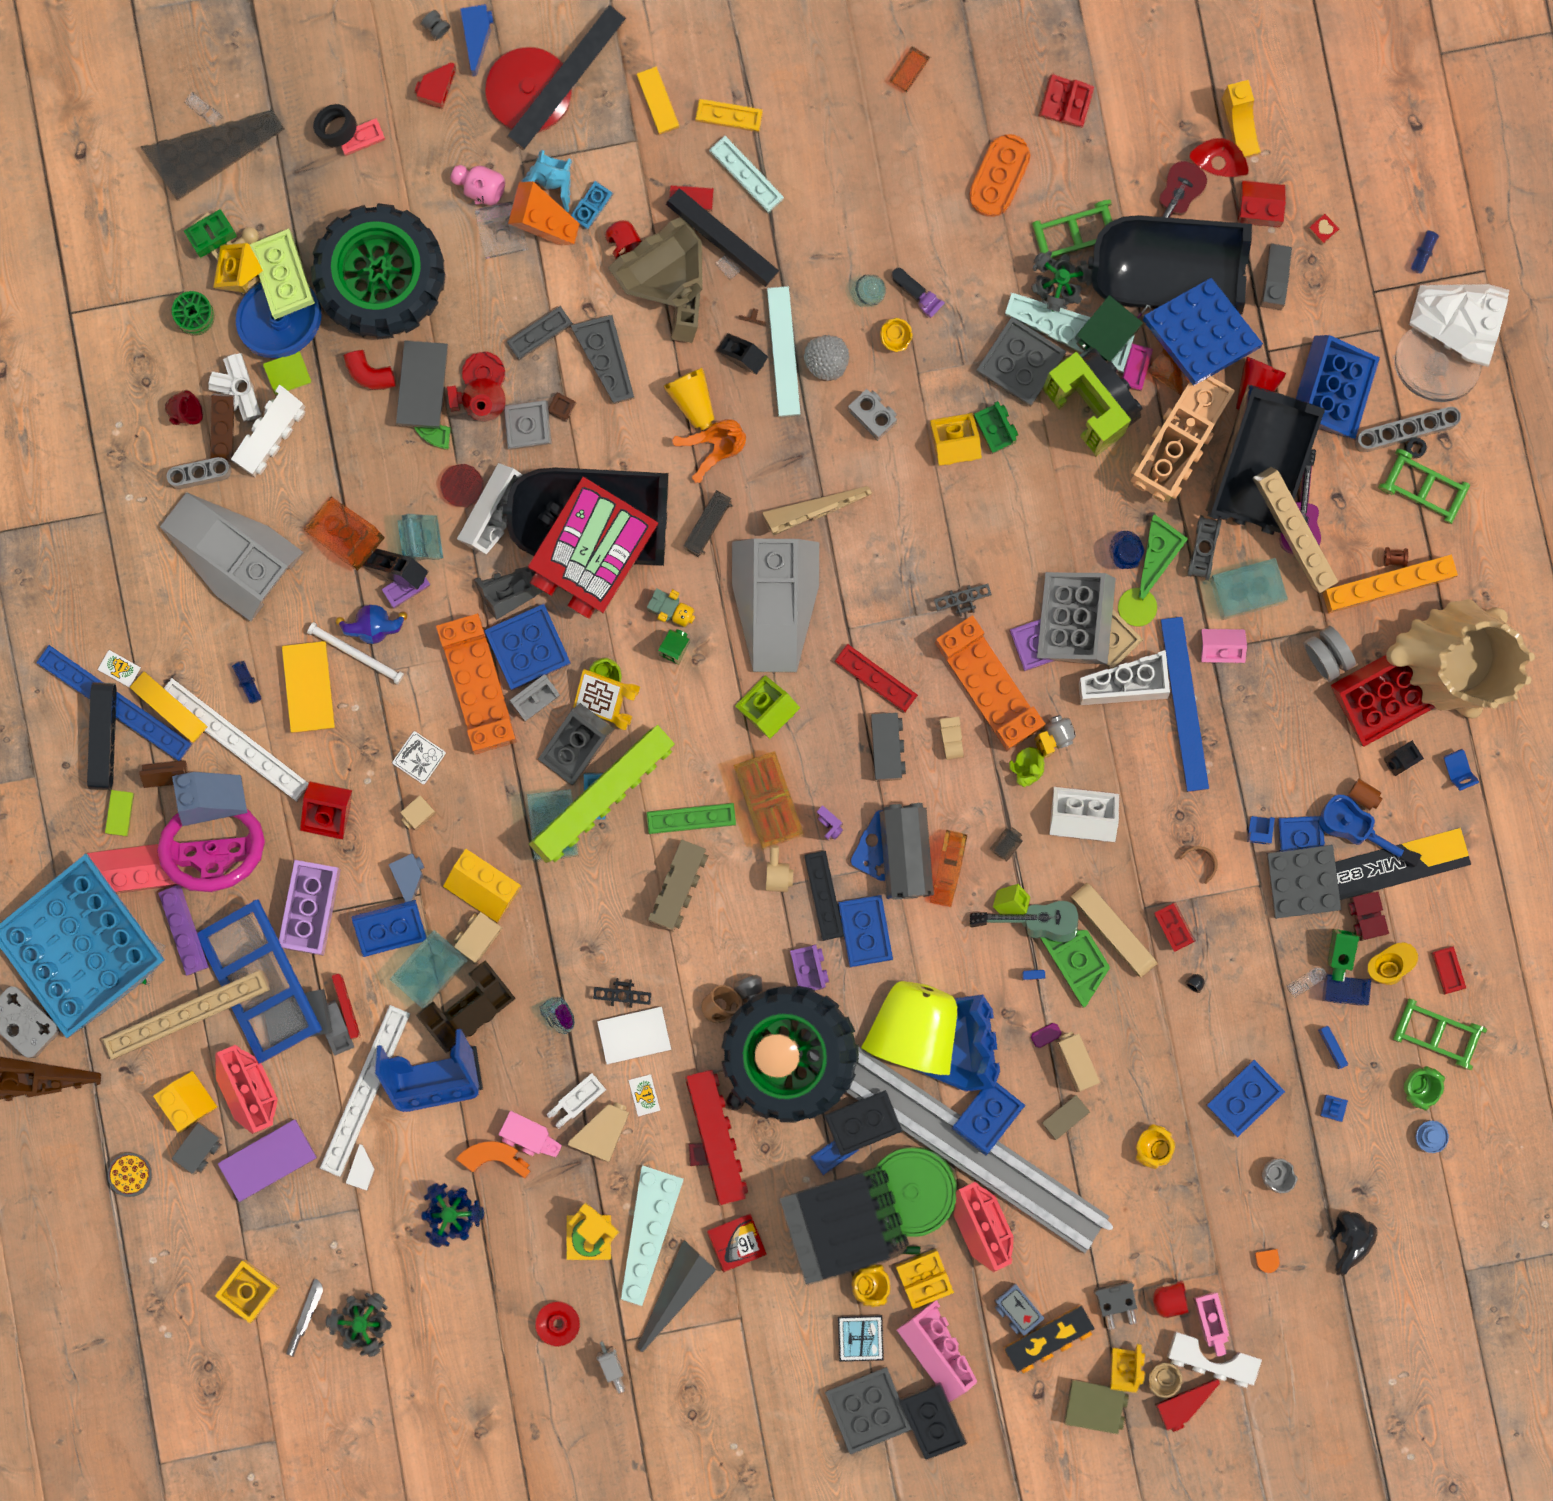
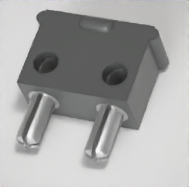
(1116, 1297)

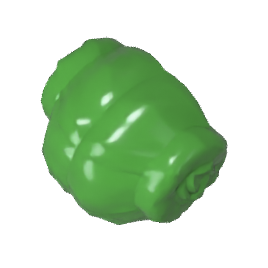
(1424, 1087)

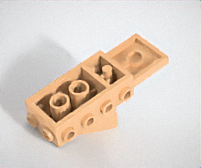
(1180, 439)

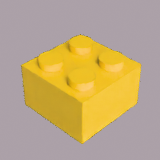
(247, 1291)

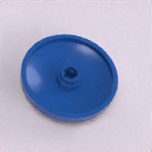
(273, 336)

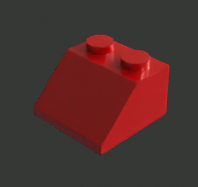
(1262, 204)
(325, 810)

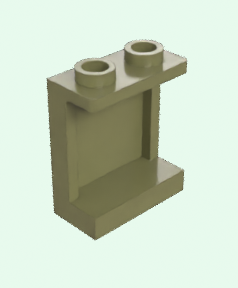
(1095, 1407)

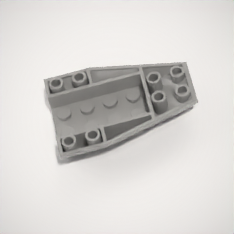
(230, 552)
(775, 598)

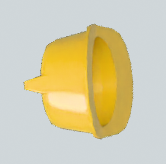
(1393, 963)

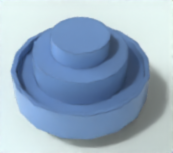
(1431, 1136)

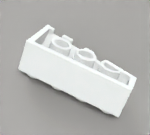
(269, 432)
(486, 520)

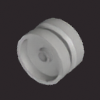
(1329, 653)

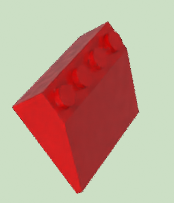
(1379, 699)

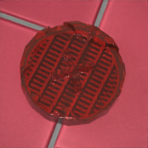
(461, 485)

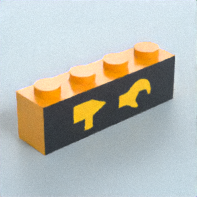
(1049, 1338)

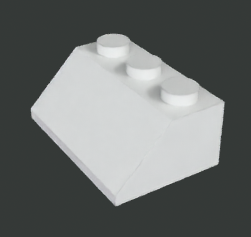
(1084, 814)

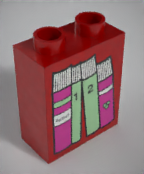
(591, 548)

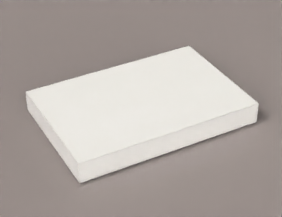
(634, 1035)

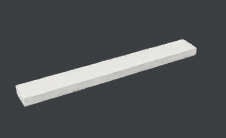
(240, 743)
(363, 1093)

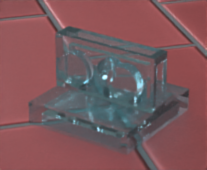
(420, 537)

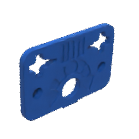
(871, 855)

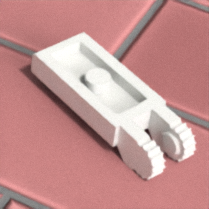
(578, 1099)

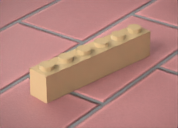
(1295, 529)

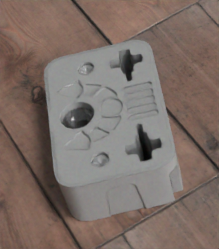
(28, 1018)

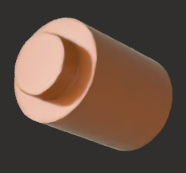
(1365, 795)

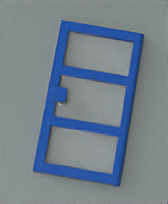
(247, 944)

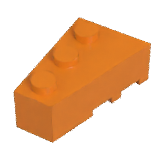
(541, 215)

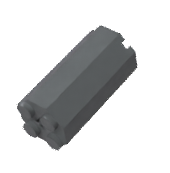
(906, 851)

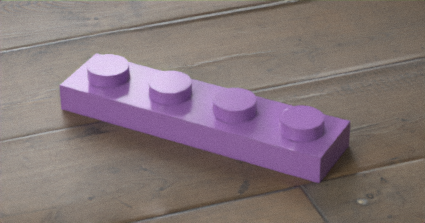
(183, 930)

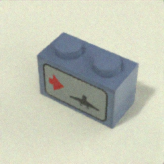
(1019, 1310)

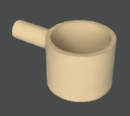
(778, 874)

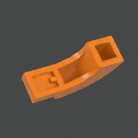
(487, 1151)

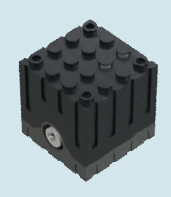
(844, 1225)

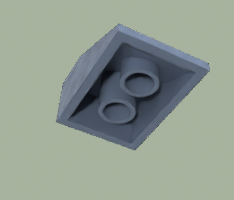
(208, 796)

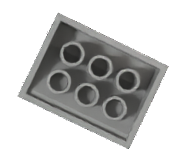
(1076, 617)

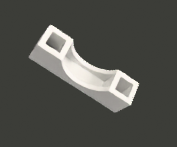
(1241, 1367)

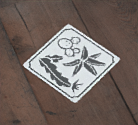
(419, 757)

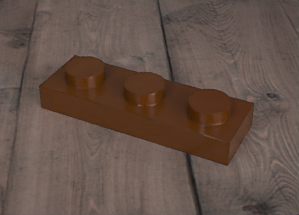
(222, 426)

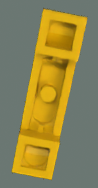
(168, 707)

